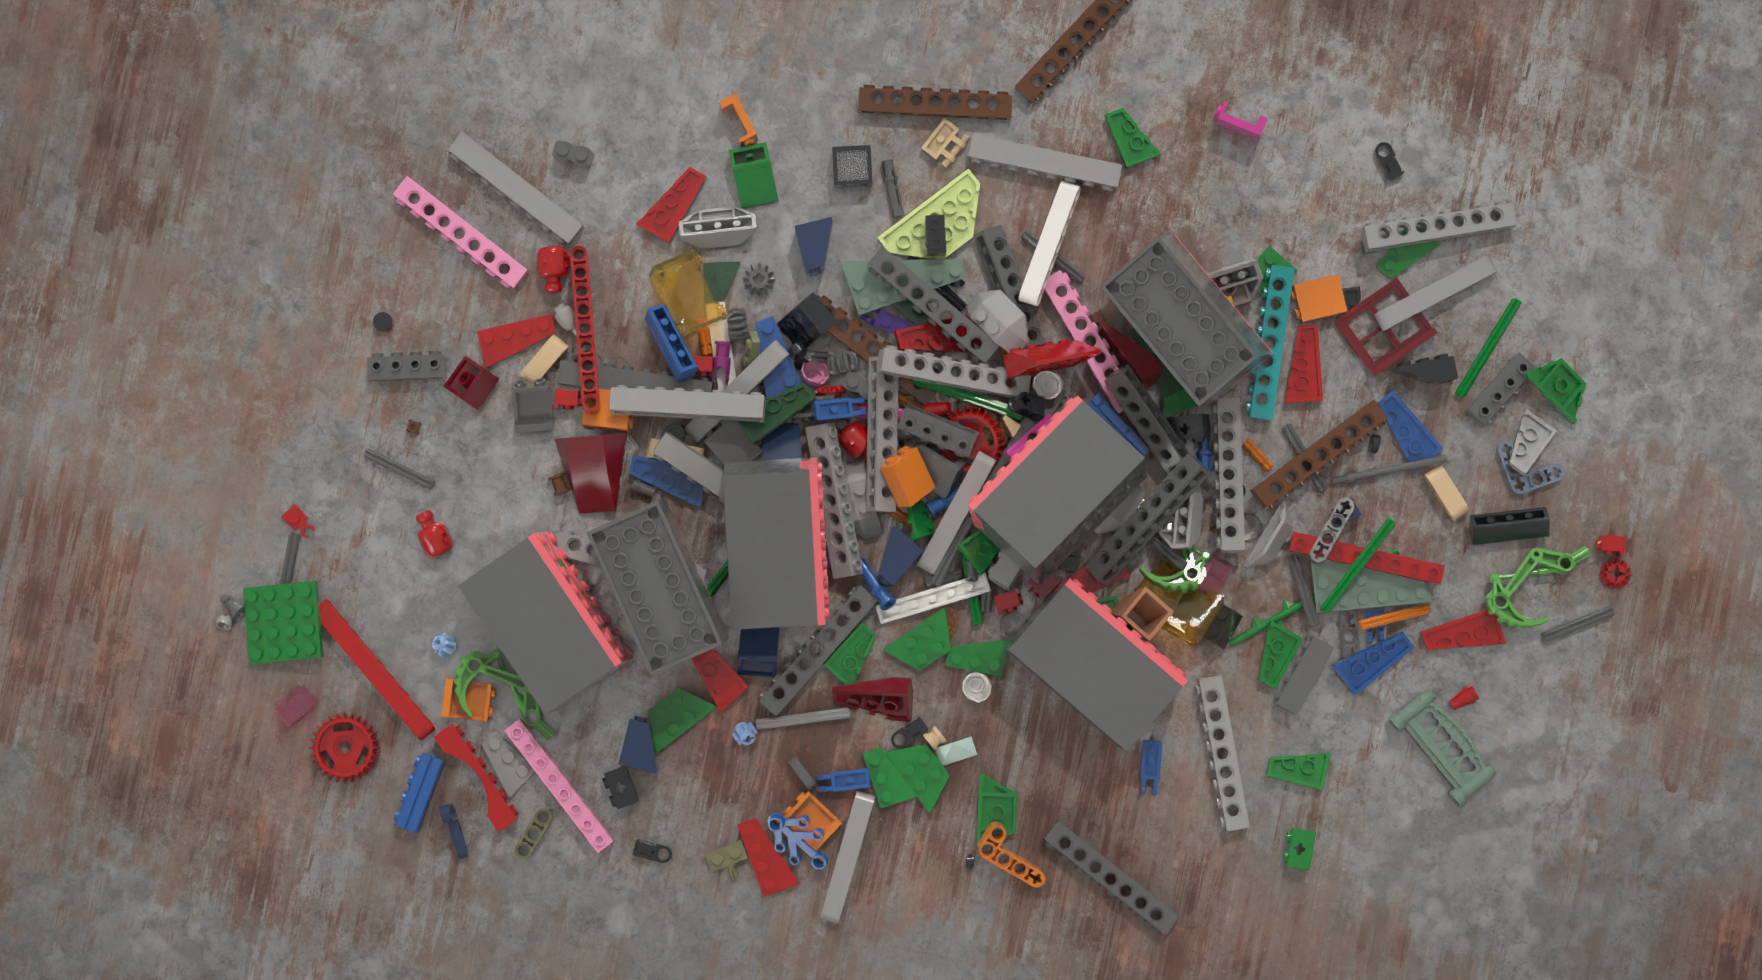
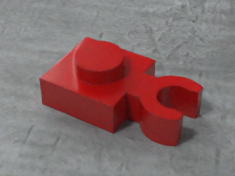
(296, 519)

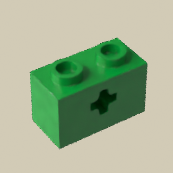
(1306, 840)

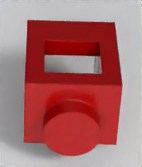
(705, 366)
(567, 399)
(1610, 544)
(1008, 601)

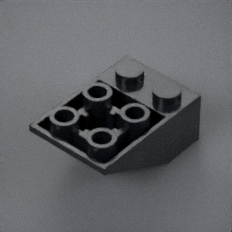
(807, 321)
(1434, 371)
(1223, 627)

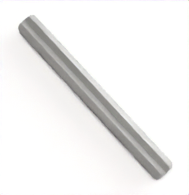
(802, 718)

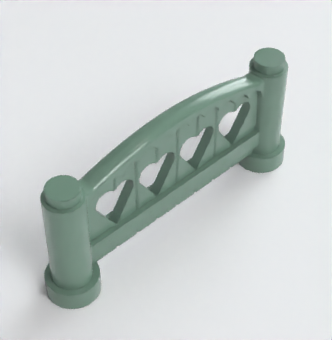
(1412, 719)

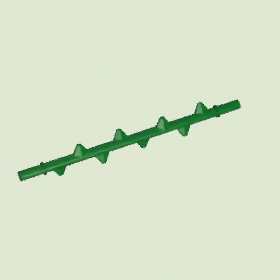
(1288, 609)

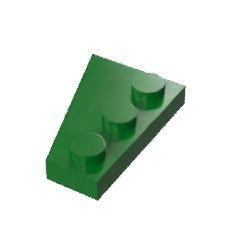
(979, 657)
(886, 779)

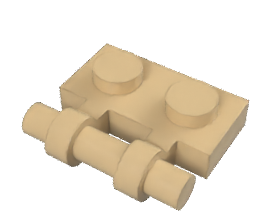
(940, 140)

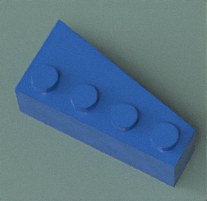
(784, 375)

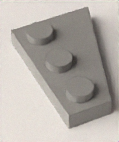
(1530, 441)
(507, 763)

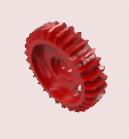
(976, 421)
(331, 741)

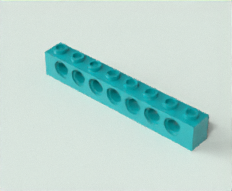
(1285, 275)

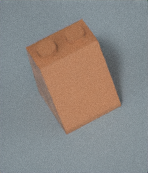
(1142, 612)

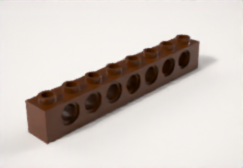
(1025, 85)
(1002, 112)
(854, 326)
(1370, 411)

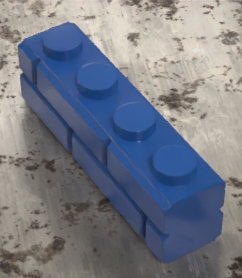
(671, 343)
(1107, 413)
(420, 792)

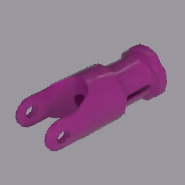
(722, 359)

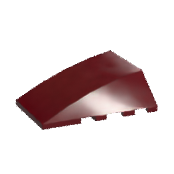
(593, 469)

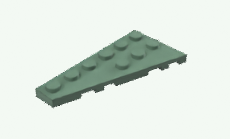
(872, 294)
(1368, 589)

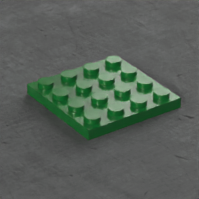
(283, 622)

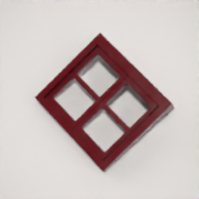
(1399, 350)

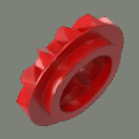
(830, 390)
(1609, 580)

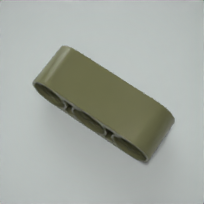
(525, 838)

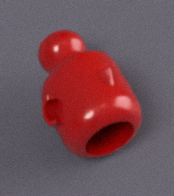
(552, 266)
(854, 440)
(433, 536)

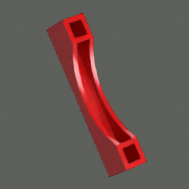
(499, 810)

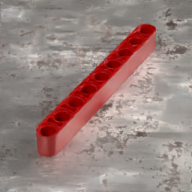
(582, 321)
(375, 671)

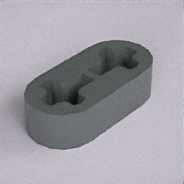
(802, 772)

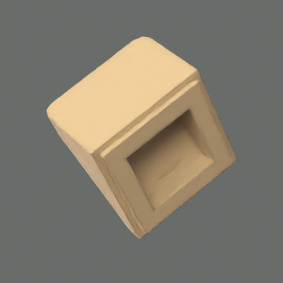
(1010, 426)

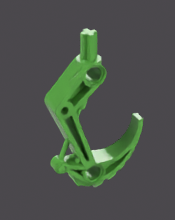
(1548, 562)
(1180, 581)
(525, 704)

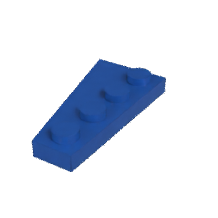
(1410, 433)
(666, 479)
(1371, 662)

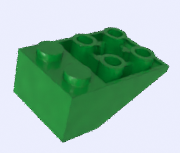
(753, 175)

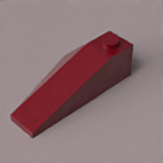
(1127, 352)
(882, 696)

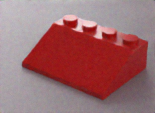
(1047, 357)

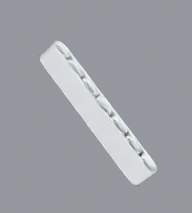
(1049, 243)

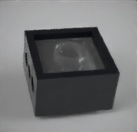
(852, 166)

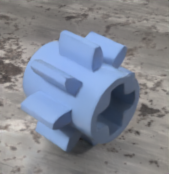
(444, 645)
(744, 733)

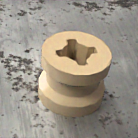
(934, 738)

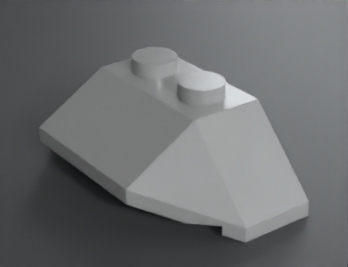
(717, 227)
(1239, 280)
(999, 319)
(1122, 512)
(866, 523)
(1185, 524)
(1272, 538)

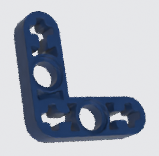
(449, 816)

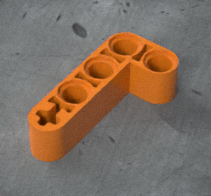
(1012, 860)

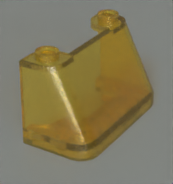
(686, 294)
(1192, 610)

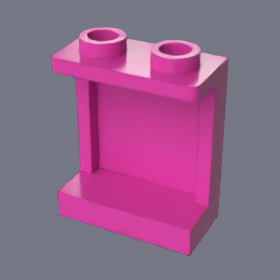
(1238, 125)

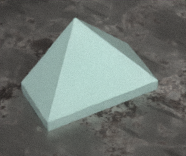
(956, 751)

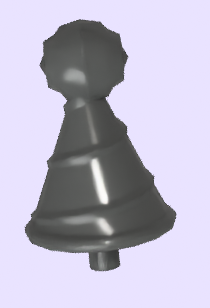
(235, 608)

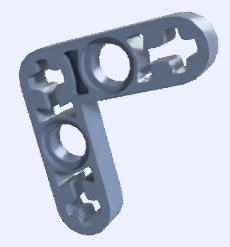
(1527, 478)

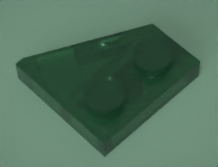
(720, 277)

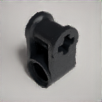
(1028, 405)

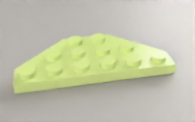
(954, 201)

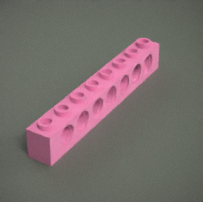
(409, 188)
(1059, 303)
(559, 785)

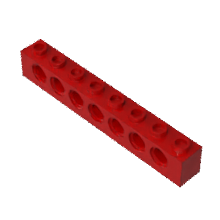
(1380, 561)

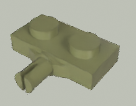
(752, 347)
(727, 858)

